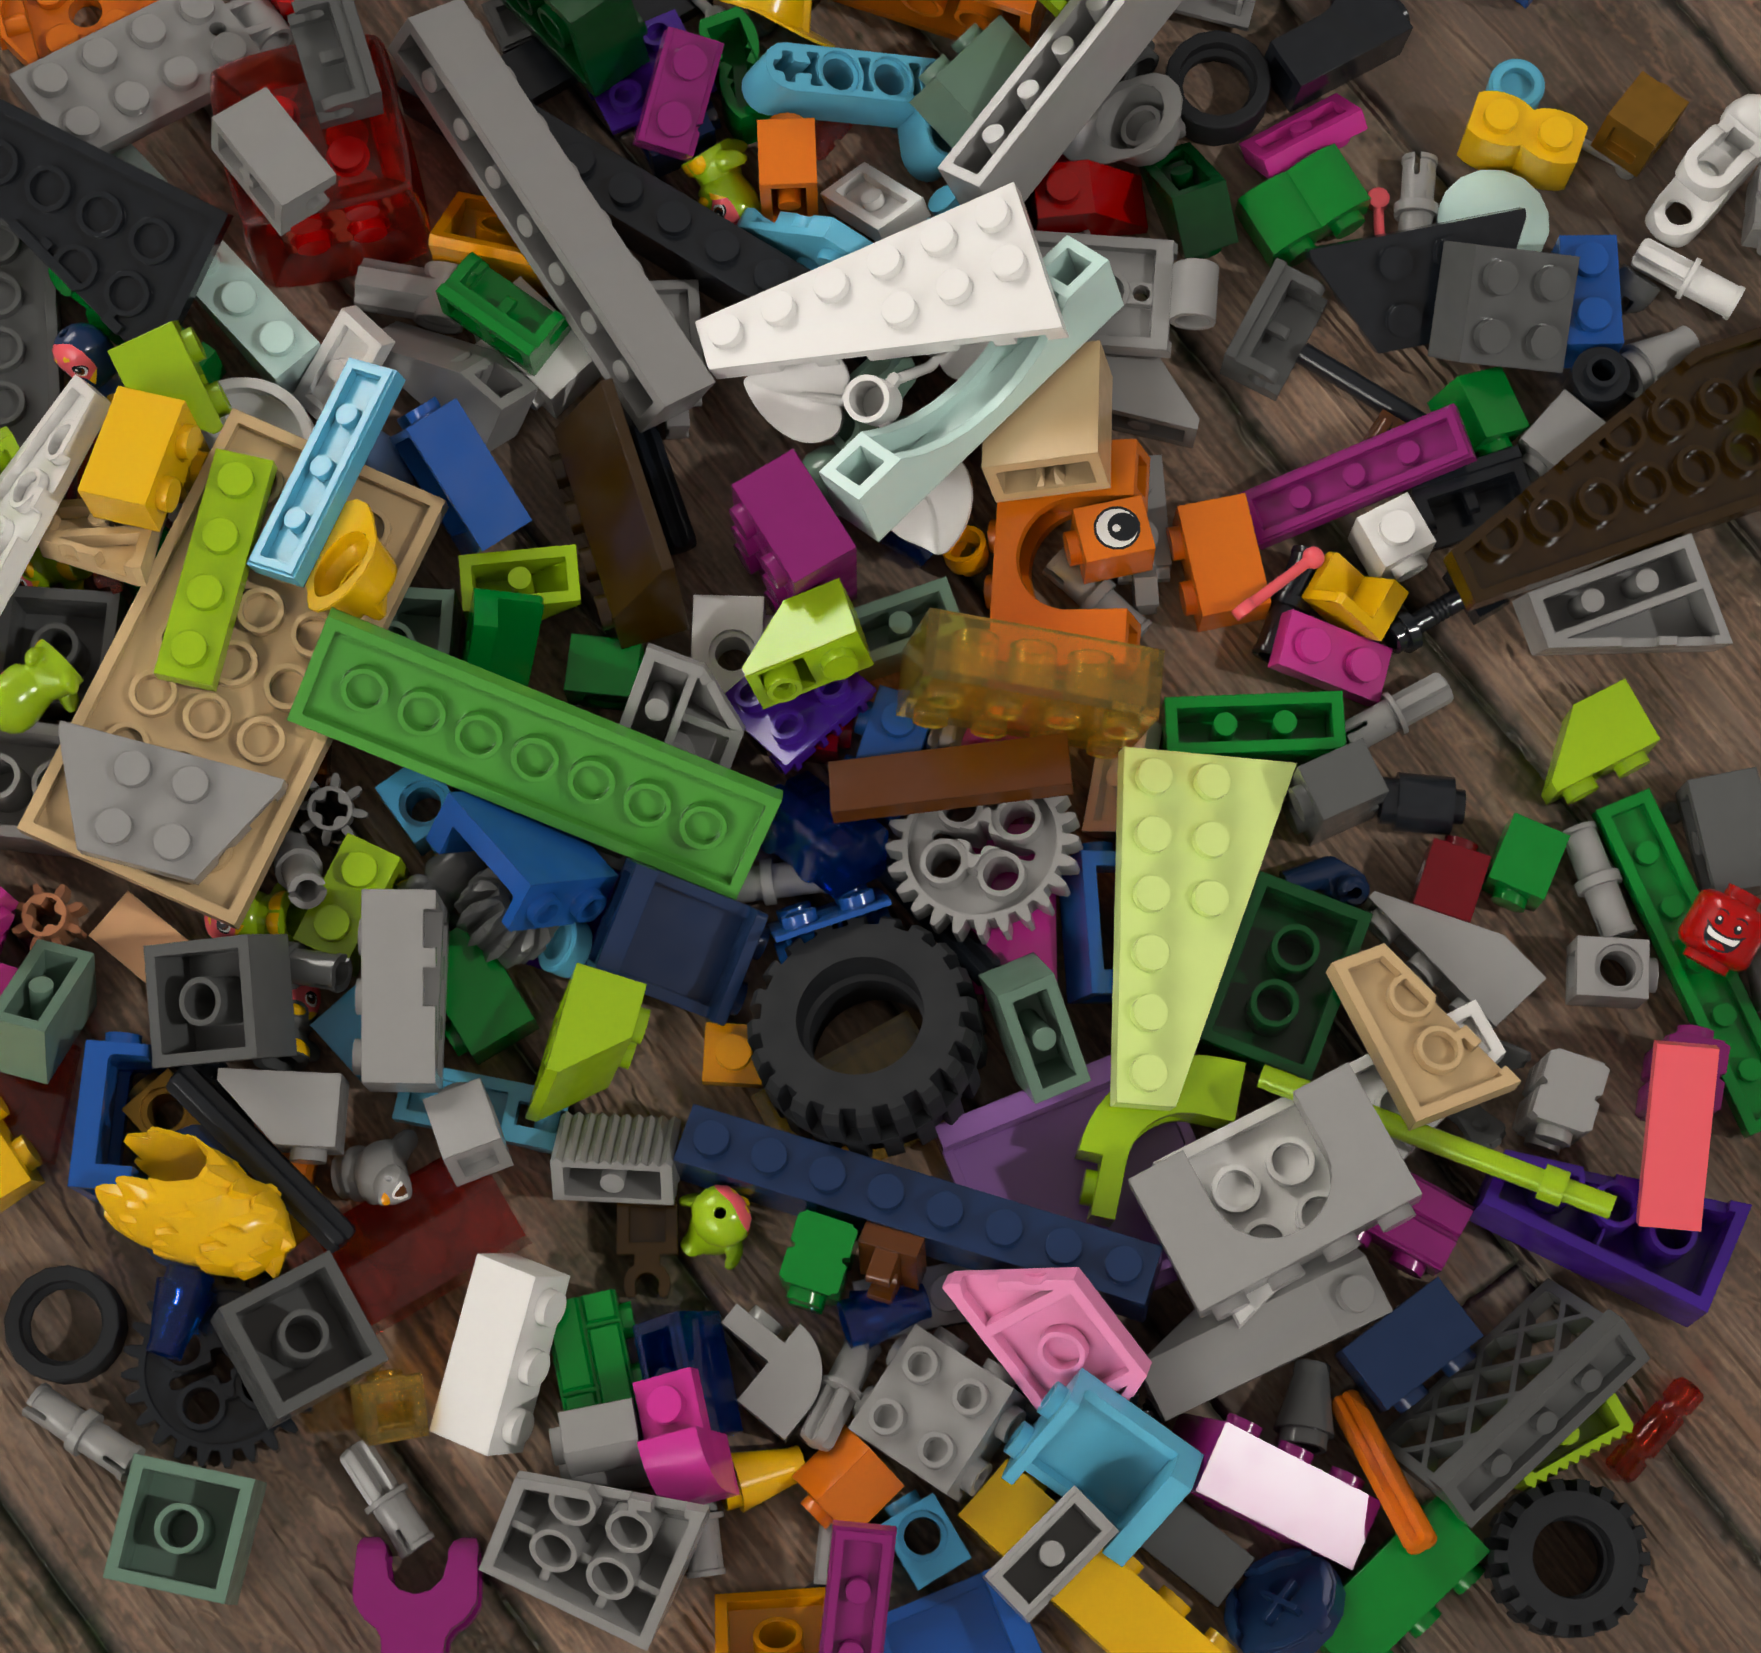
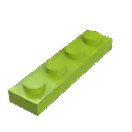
(215, 570)

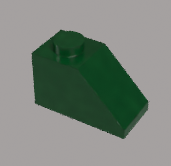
(1191, 202)

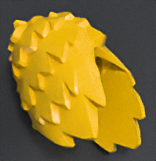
(198, 1208)

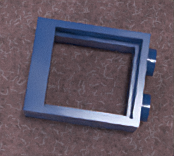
(455, 464)
(1081, 927)

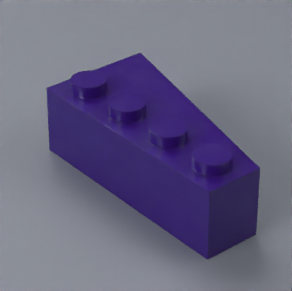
(1652, 1266)

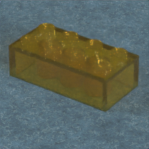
(1029, 682)

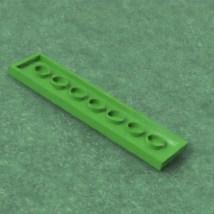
(534, 754)

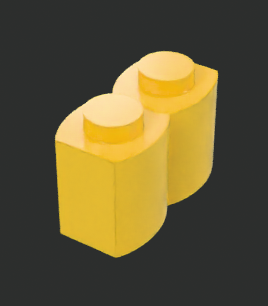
(1526, 142)

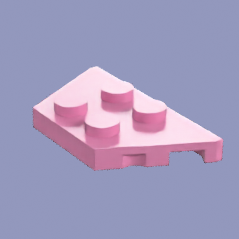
(1048, 1328)

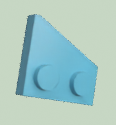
(805, 239)

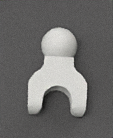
(1710, 172)

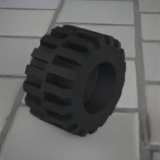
(1617, 1549)

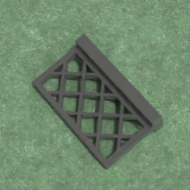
(1528, 1418)

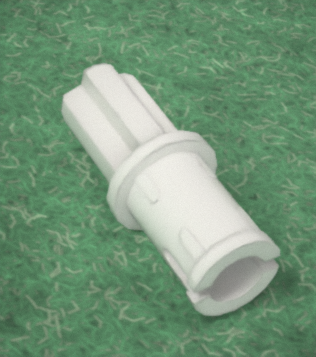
(1687, 277)

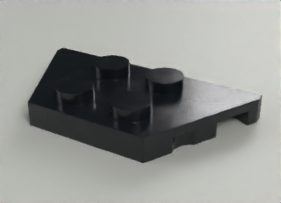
(1393, 277)

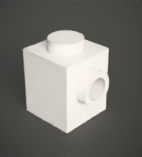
(1392, 540)

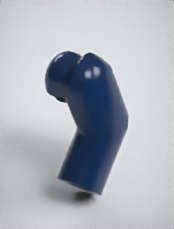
(1331, 879)

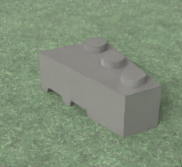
(1628, 606)

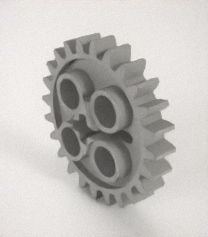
(967, 895)

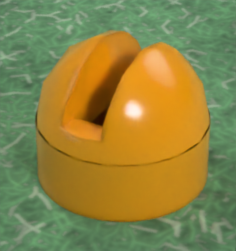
(959, 557)

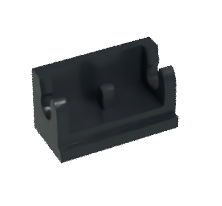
(1469, 495)

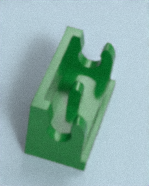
(502, 314)

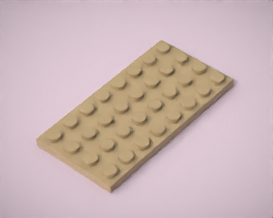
(259, 680)

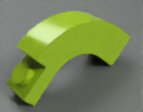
(1206, 1099)

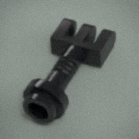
(1407, 628)

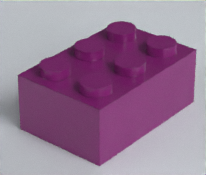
(790, 532)

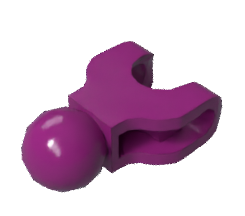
(421, 1620)

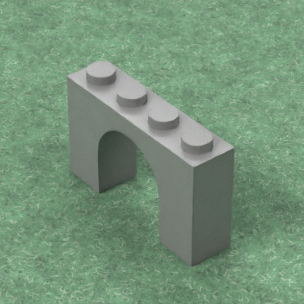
(1225, 1264)

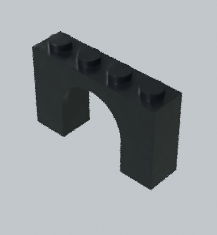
(1336, 48)

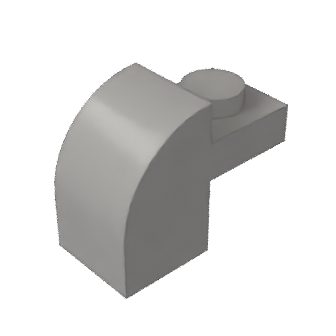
(791, 1378)

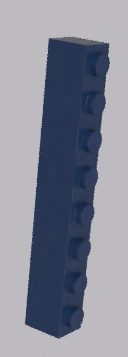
(955, 1220)

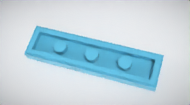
(326, 472)

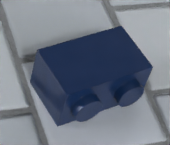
(1409, 1347)

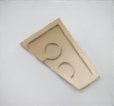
(1415, 1046)

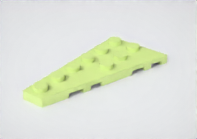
(1183, 877)

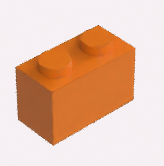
(787, 165)
(1218, 560)

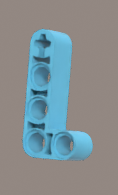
(849, 89)

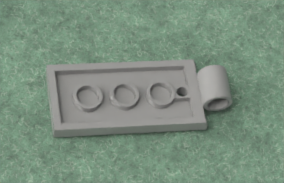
(145, 68)
(1176, 292)

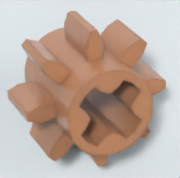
(50, 904)

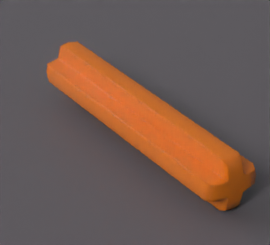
(1383, 1472)

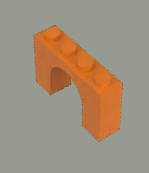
(1025, 524)

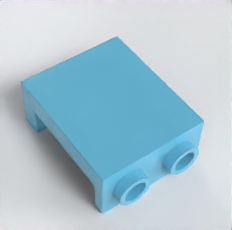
(1111, 1453)

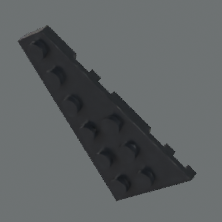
(105, 225)

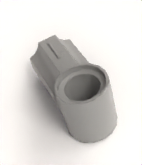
(405, 292)

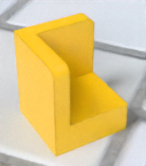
(1354, 600)

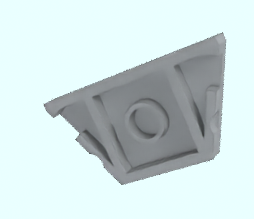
(157, 803)

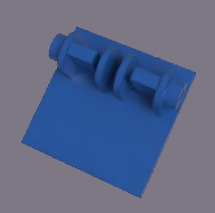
(802, 919)

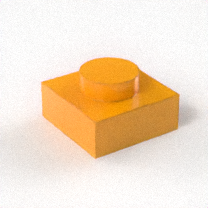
(728, 1057)

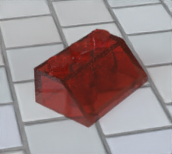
(426, 1244)

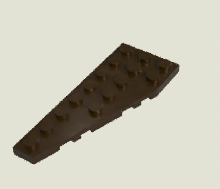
(1648, 475)

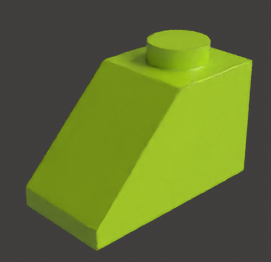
(533, 571)

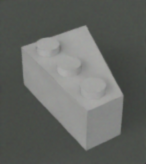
(401, 990)

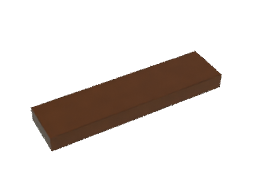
(950, 778)

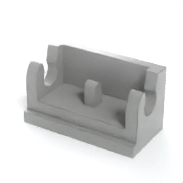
(272, 159)

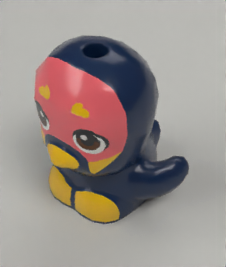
(83, 352)

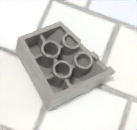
(596, 1551)

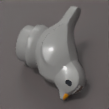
(376, 1171)

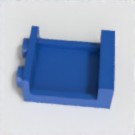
(547, 870)
(99, 1117)
(959, 1620)

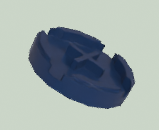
(1285, 1604)

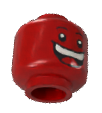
(1722, 929)

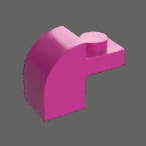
(678, 1446)

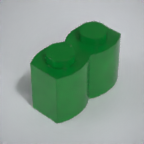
(738, 56)
(1303, 206)

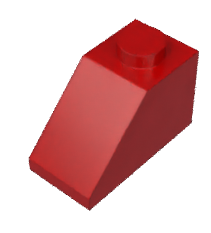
(1089, 197)

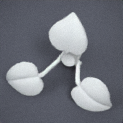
(808, 405)

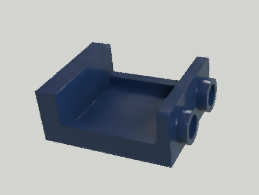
(679, 941)

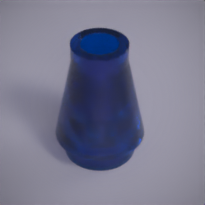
(178, 1309)
(873, 1322)

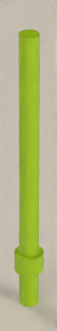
(1551, 1184)

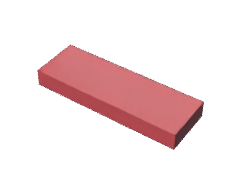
(1677, 1135)

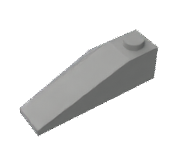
(1213, 1357)

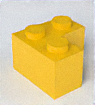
(143, 459)

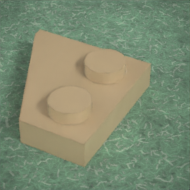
(100, 544)

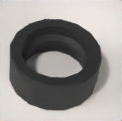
(1240, 54)
(29, 1296)

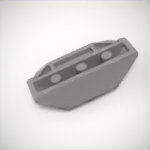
(684, 707)

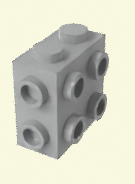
(940, 1411)

